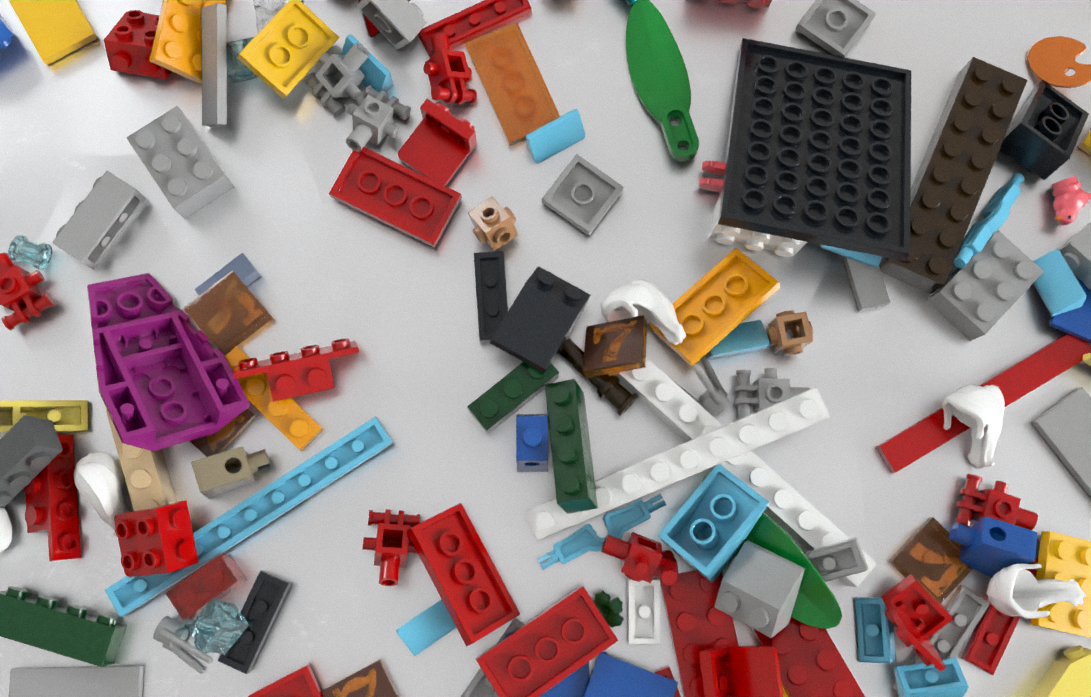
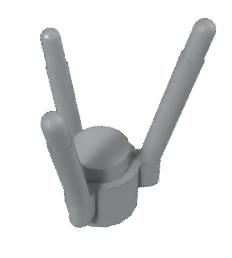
(715, 397)
(173, 635)

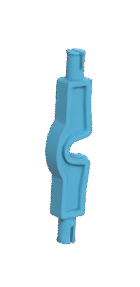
(994, 216)
(587, 540)

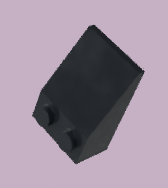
(1044, 131)
(540, 319)

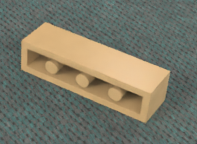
(144, 474)

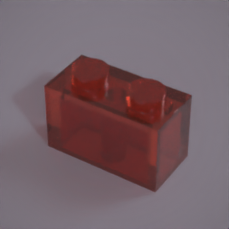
(209, 582)

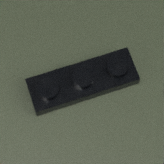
(490, 292)
(260, 614)

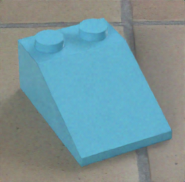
(714, 522)

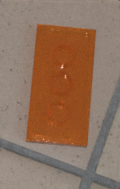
(512, 82)

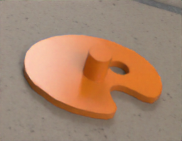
(1056, 56)

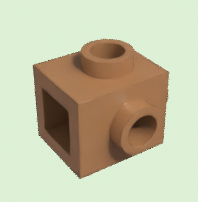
(494, 229)
(798, 328)

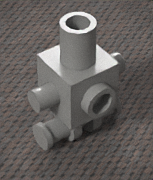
(338, 78)
(374, 118)
(765, 391)

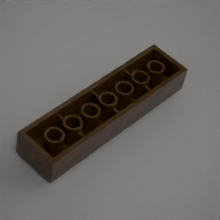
(955, 172)

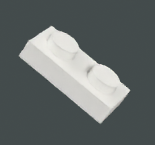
(644, 612)

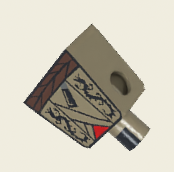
(215, 474)

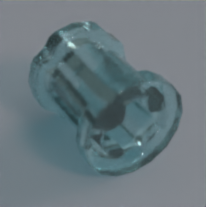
(28, 251)

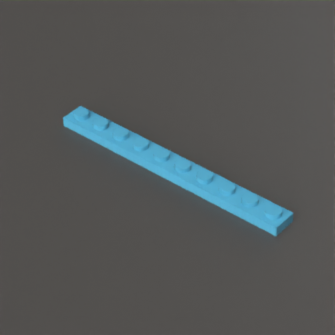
(259, 511)

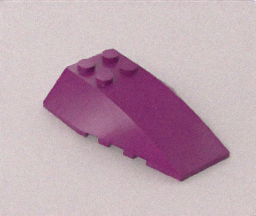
(156, 368)

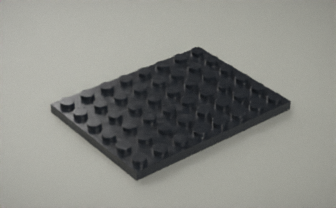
(819, 150)

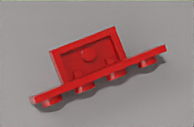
(298, 372)
(54, 504)

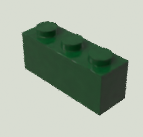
(510, 395)

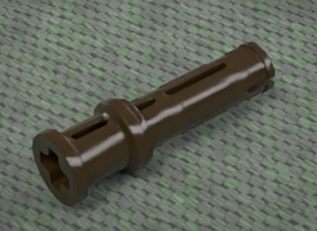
(607, 385)

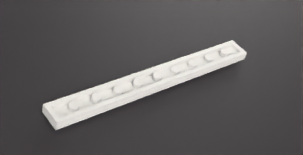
(687, 460)

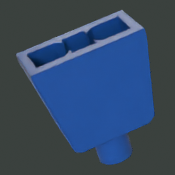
(532, 442)
(994, 545)

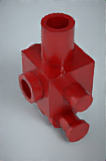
(448, 73)
(21, 293)
(992, 504)
(391, 543)
(642, 558)

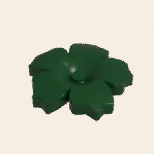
(609, 609)

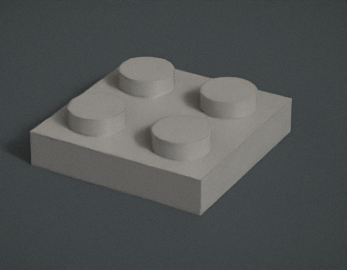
(835, 24)
(582, 194)

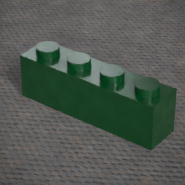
(570, 447)
(59, 628)

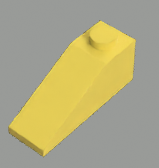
(65, 414)
(1067, 675)

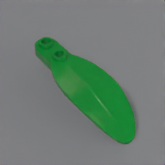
(660, 77)
(814, 601)

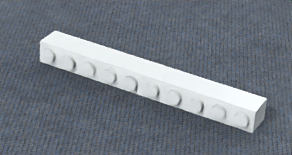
(785, 504)

